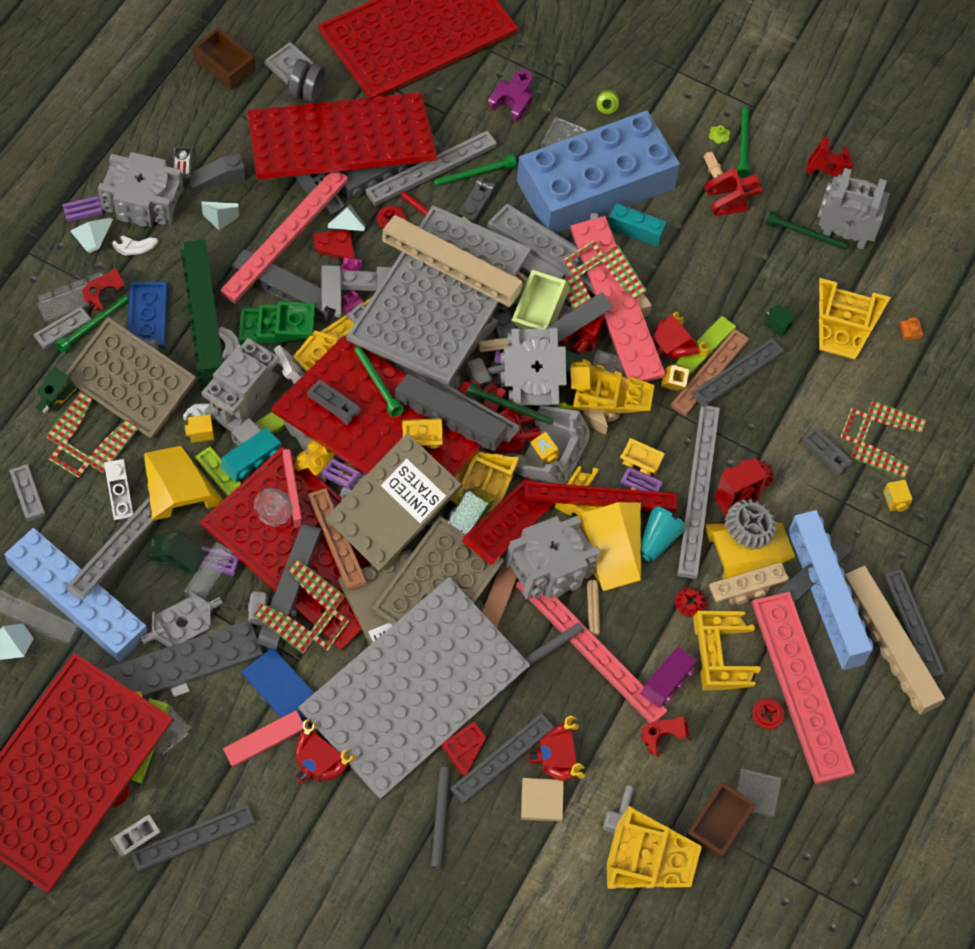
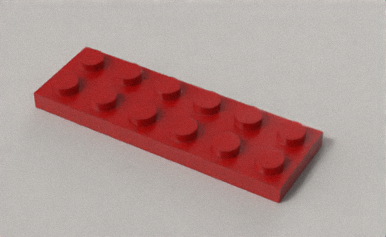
(504, 524)

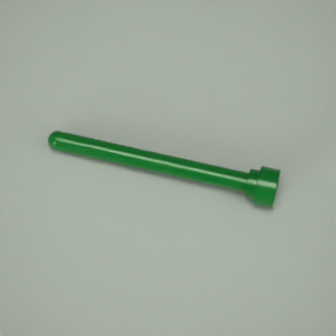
(507, 162)
(743, 168)
(65, 344)
(393, 406)

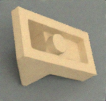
(598, 420)

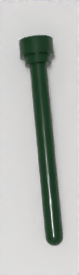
(773, 219)
(475, 391)

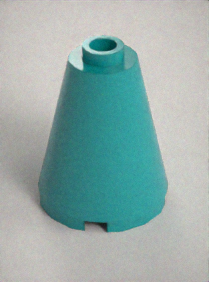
(660, 533)

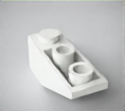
(118, 489)

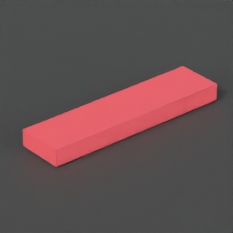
(292, 490)
(264, 739)

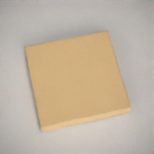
(542, 800)

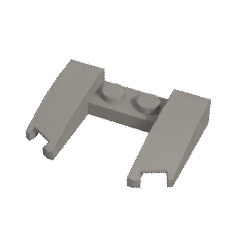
(335, 280)

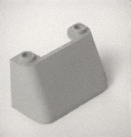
(569, 435)

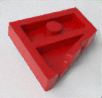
(334, 243)
(464, 747)

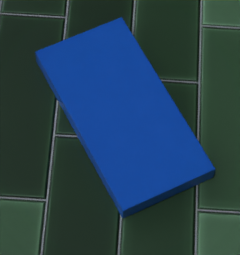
(148, 311)
(278, 684)

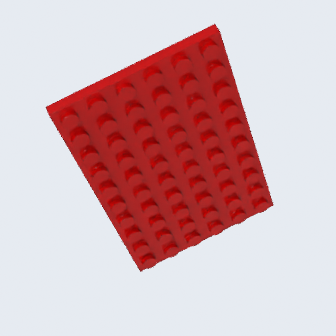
(404, 40)
(340, 135)
(373, 429)
(268, 548)
(70, 767)

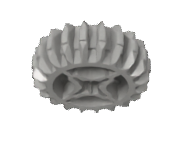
(750, 524)

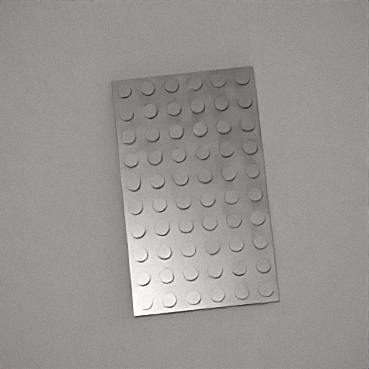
(427, 316)
(414, 687)

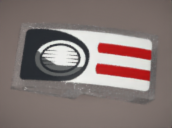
(183, 160)

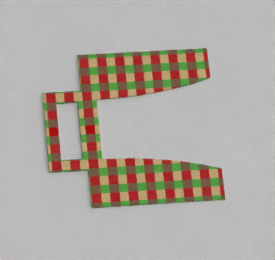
(615, 263)
(67, 425)
(871, 455)
(291, 630)

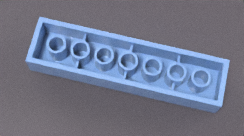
(830, 591)
(96, 615)

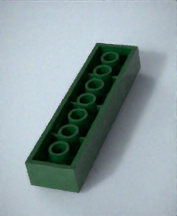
(201, 310)

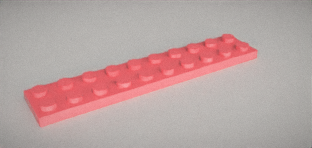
(625, 319)
(802, 688)

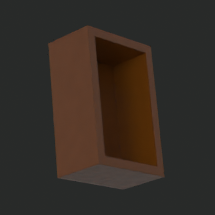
(224, 58)
(721, 820)

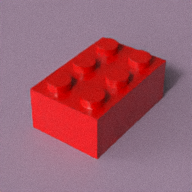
(740, 483)

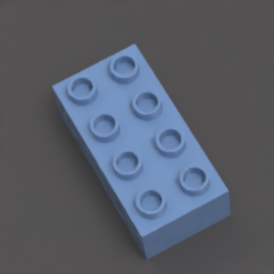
(596, 171)

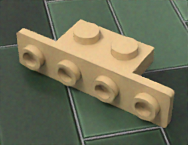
(748, 585)

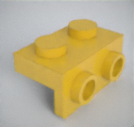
(424, 431)
(642, 456)
(314, 458)

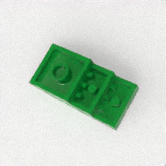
(277, 322)

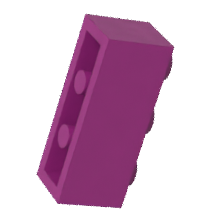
(669, 677)

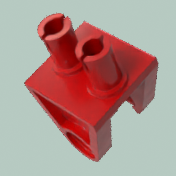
(740, 189)
(586, 336)
(517, 443)

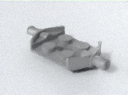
(193, 610)

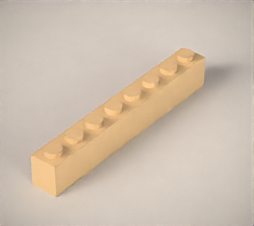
(452, 260)
(893, 642)

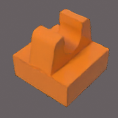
(911, 329)

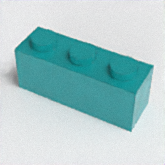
(636, 225)
(250, 455)

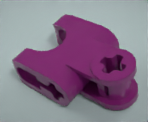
(514, 94)

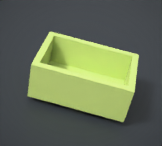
(540, 301)

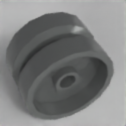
(306, 81)

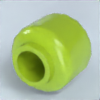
(605, 107)

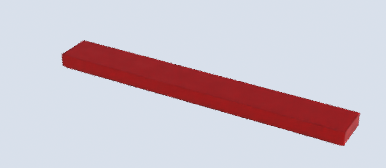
(597, 496)

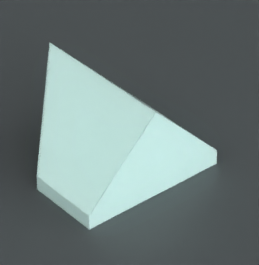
(220, 213)
(347, 220)
(92, 233)
(14, 641)

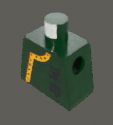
(55, 391)

